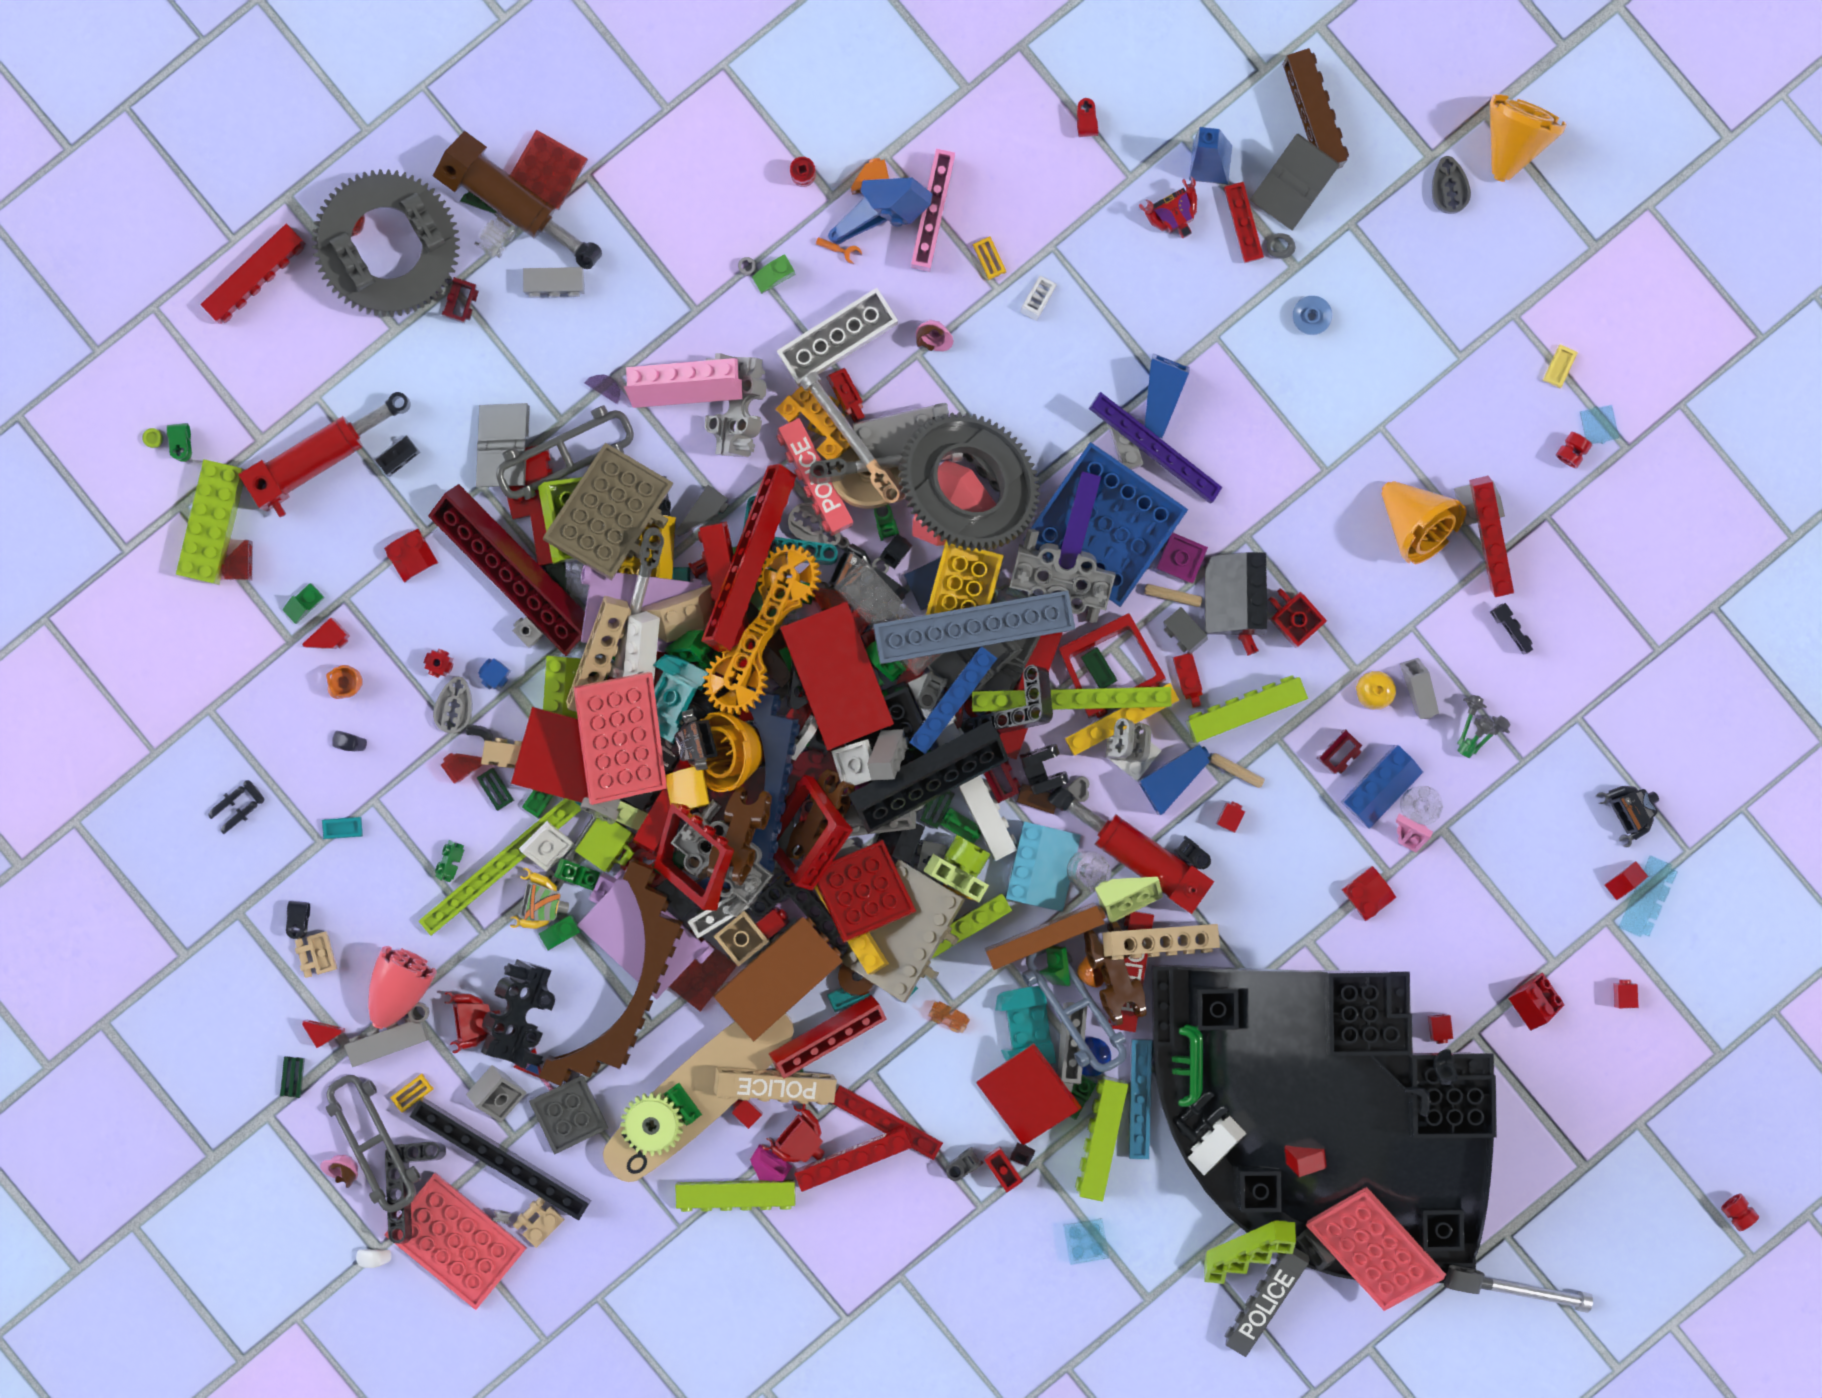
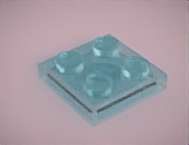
(1086, 1241)

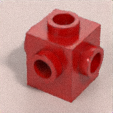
(445, 663)

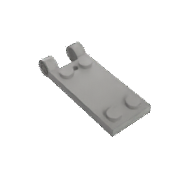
(890, 433)

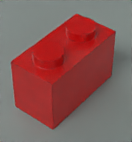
(1003, 1169)

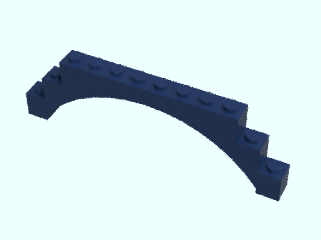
(778, 741)

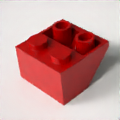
(1536, 1001)

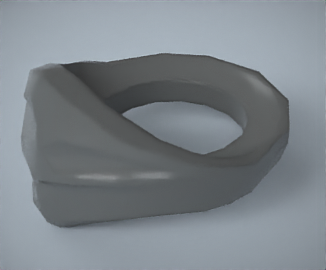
(1284, 253)

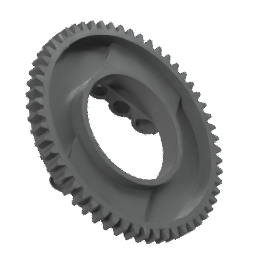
(344, 264)
(994, 457)

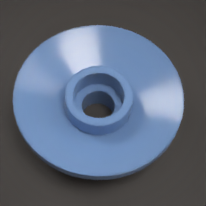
(1319, 308)

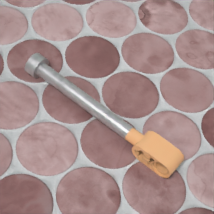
(811, 383)

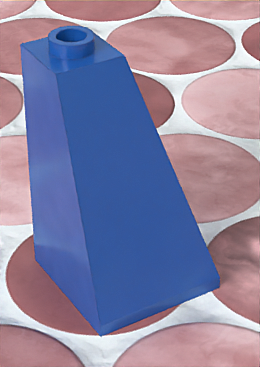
(1210, 156)
(1164, 390)
(1170, 780)

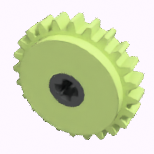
(665, 1121)

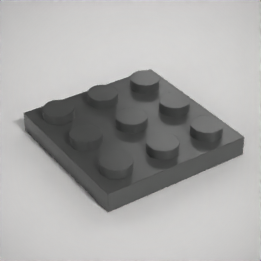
(568, 1114)

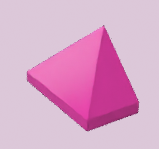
(769, 1166)

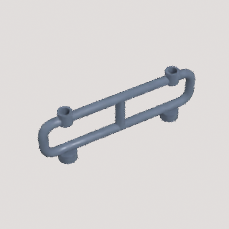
(1085, 1055)

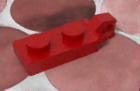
(846, 394)
(1188, 678)

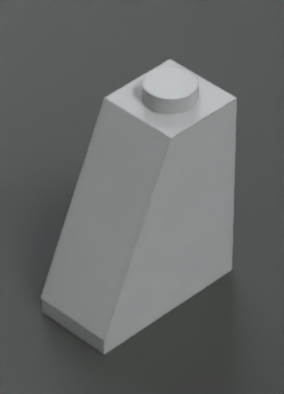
(1420, 688)

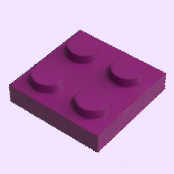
(1182, 558)

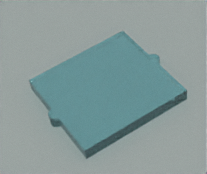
(1599, 424)

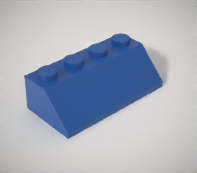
(1382, 786)

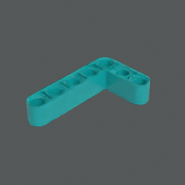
(819, 548)

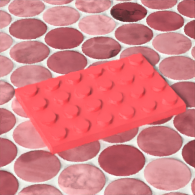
(620, 737)
(459, 1242)
(1375, 1249)

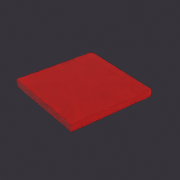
(551, 756)
(864, 892)
(1028, 1094)

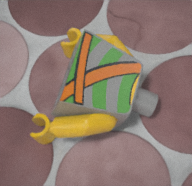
(539, 902)

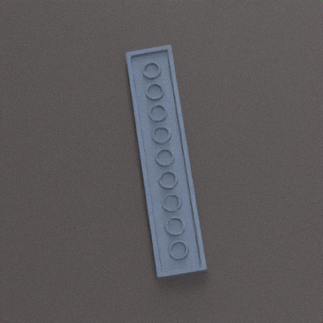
(974, 627)

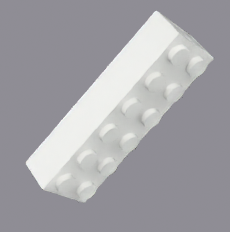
(838, 336)

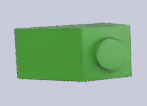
(773, 274)

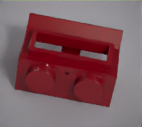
(452, 299)
(1334, 746)
(995, 786)

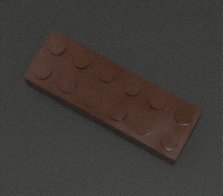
(1313, 104)

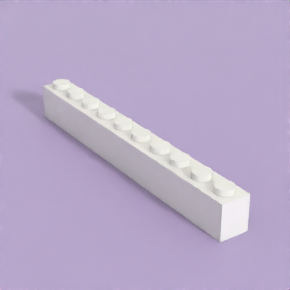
(975, 791)

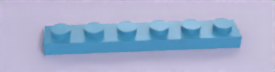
(1140, 1099)

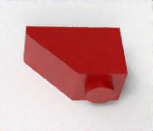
(328, 636)

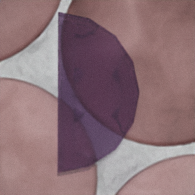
(605, 386)

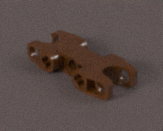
(743, 822)
(807, 833)
(1116, 978)

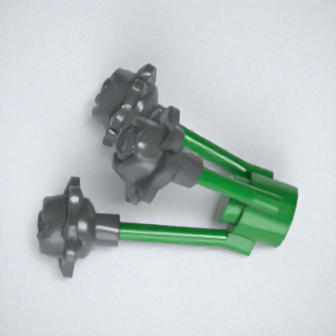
(1484, 726)

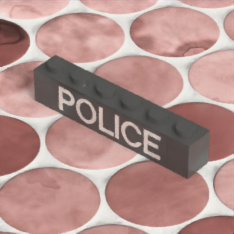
(1266, 1301)

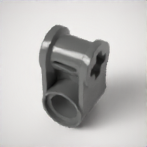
(931, 689)
(964, 1164)

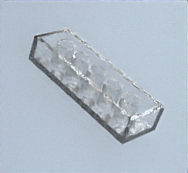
(877, 604)

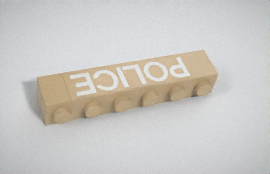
(769, 1085)

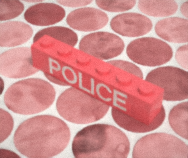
(824, 496)

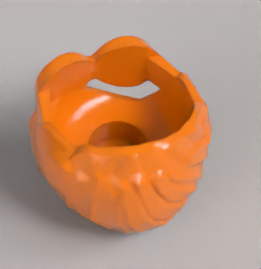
(344, 682)
(1088, 975)

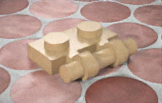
(321, 953)
(543, 1226)

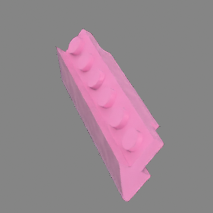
(683, 383)

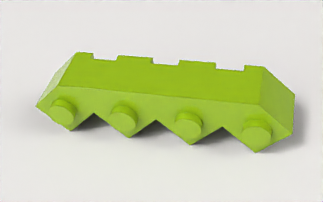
(1251, 1247)

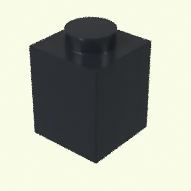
(896, 551)

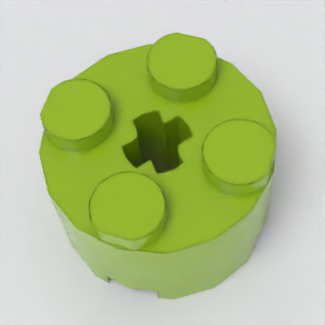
(966, 856)

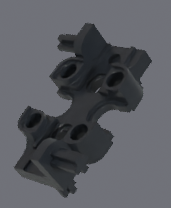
(516, 1045)

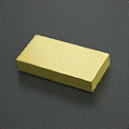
(1560, 366)

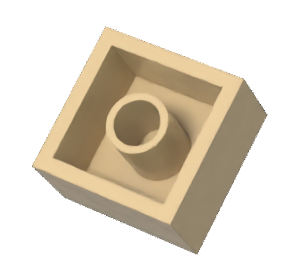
(741, 938)

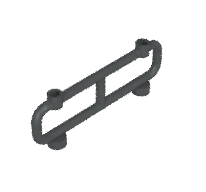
(513, 457)
(409, 1176)

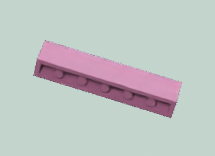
(932, 216)

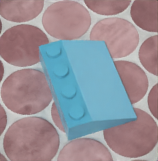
(1041, 866)

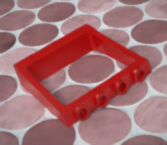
(1100, 635)
(826, 846)
(664, 860)

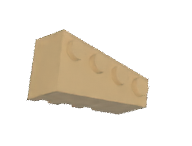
(501, 753)

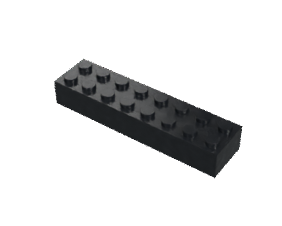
(929, 777)

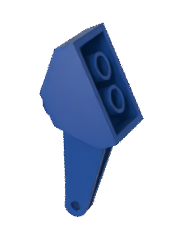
(884, 200)

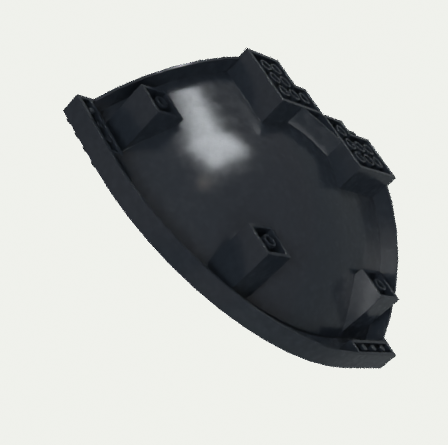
(1327, 1068)

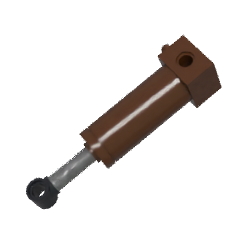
(468, 167)

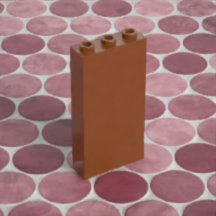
(1045, 935)
(778, 977)

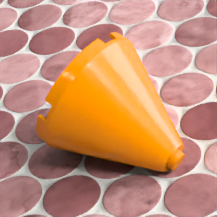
(1519, 134)
(1421, 520)
(738, 752)

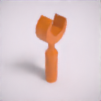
(836, 248)

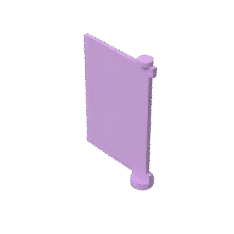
(622, 588)
(619, 931)

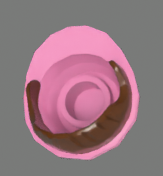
(934, 336)
(341, 1168)

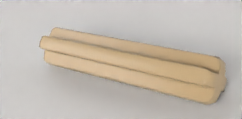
(1173, 595)
(1237, 770)

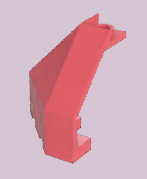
(961, 489)

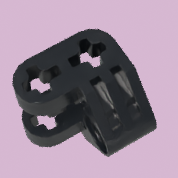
(1035, 772)

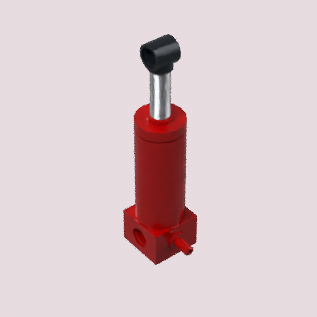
(313, 456)
(1139, 853)

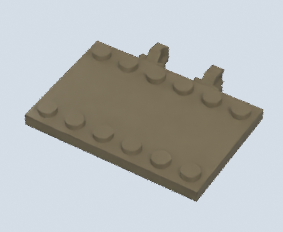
(609, 512)
(913, 939)

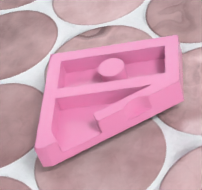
(1411, 833)

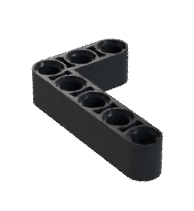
(1034, 704)
(804, 905)
(394, 1184)

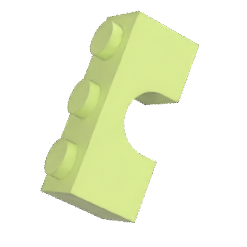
(956, 878)

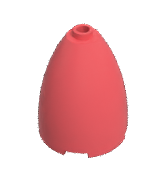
(397, 985)

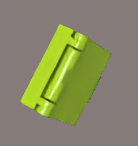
(605, 844)

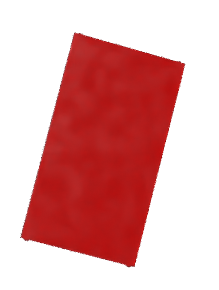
(836, 675)

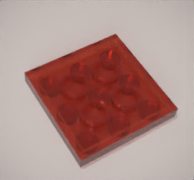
(549, 168)
(702, 981)

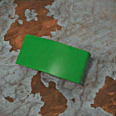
(577, 874)
(1082, 1093)

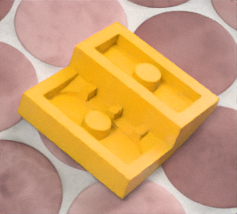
(687, 788)

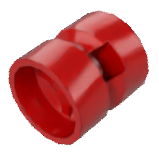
(803, 171)
(1576, 443)
(1741, 1214)

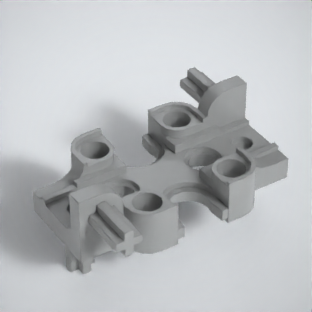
(739, 442)
(1031, 562)
(690, 842)

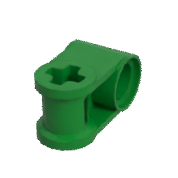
(180, 437)
(886, 523)

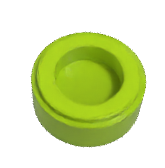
(153, 438)

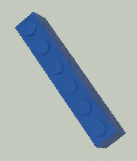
(953, 700)

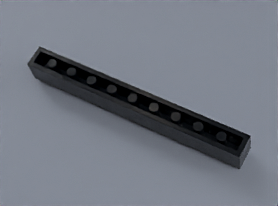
(500, 1158)

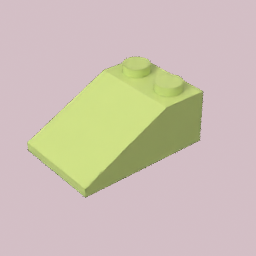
(1127, 895)

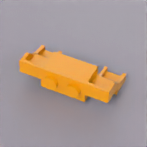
(805, 403)

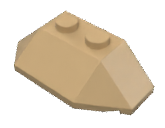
(683, 613)

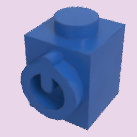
(494, 674)

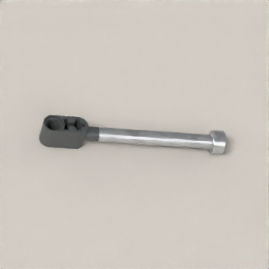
(857, 467)
(646, 567)
(1473, 1280)

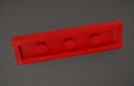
(1243, 222)

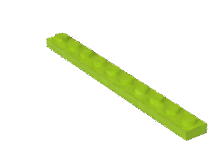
(1077, 698)
(493, 870)

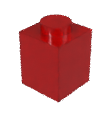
(1231, 816)
(773, 922)
(1625, 994)
(1440, 1028)
(746, 1112)

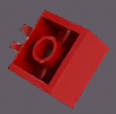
(1284, 617)

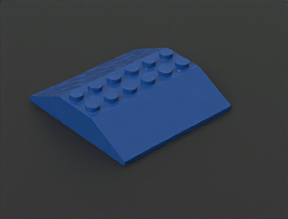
(1126, 522)

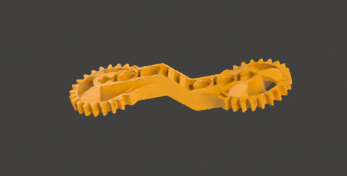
(762, 629)

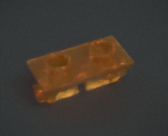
(940, 1014)

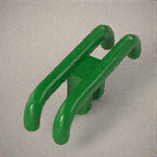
(1196, 1064)

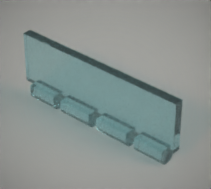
(1644, 898)

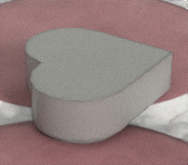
(1079, 788)

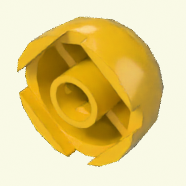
(1376, 690)

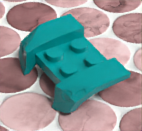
(675, 692)
(1026, 1021)

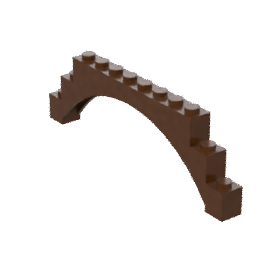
(660, 936)

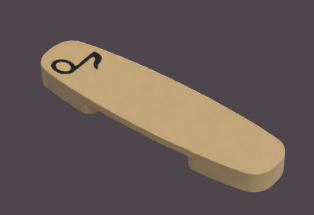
(697, 1076)

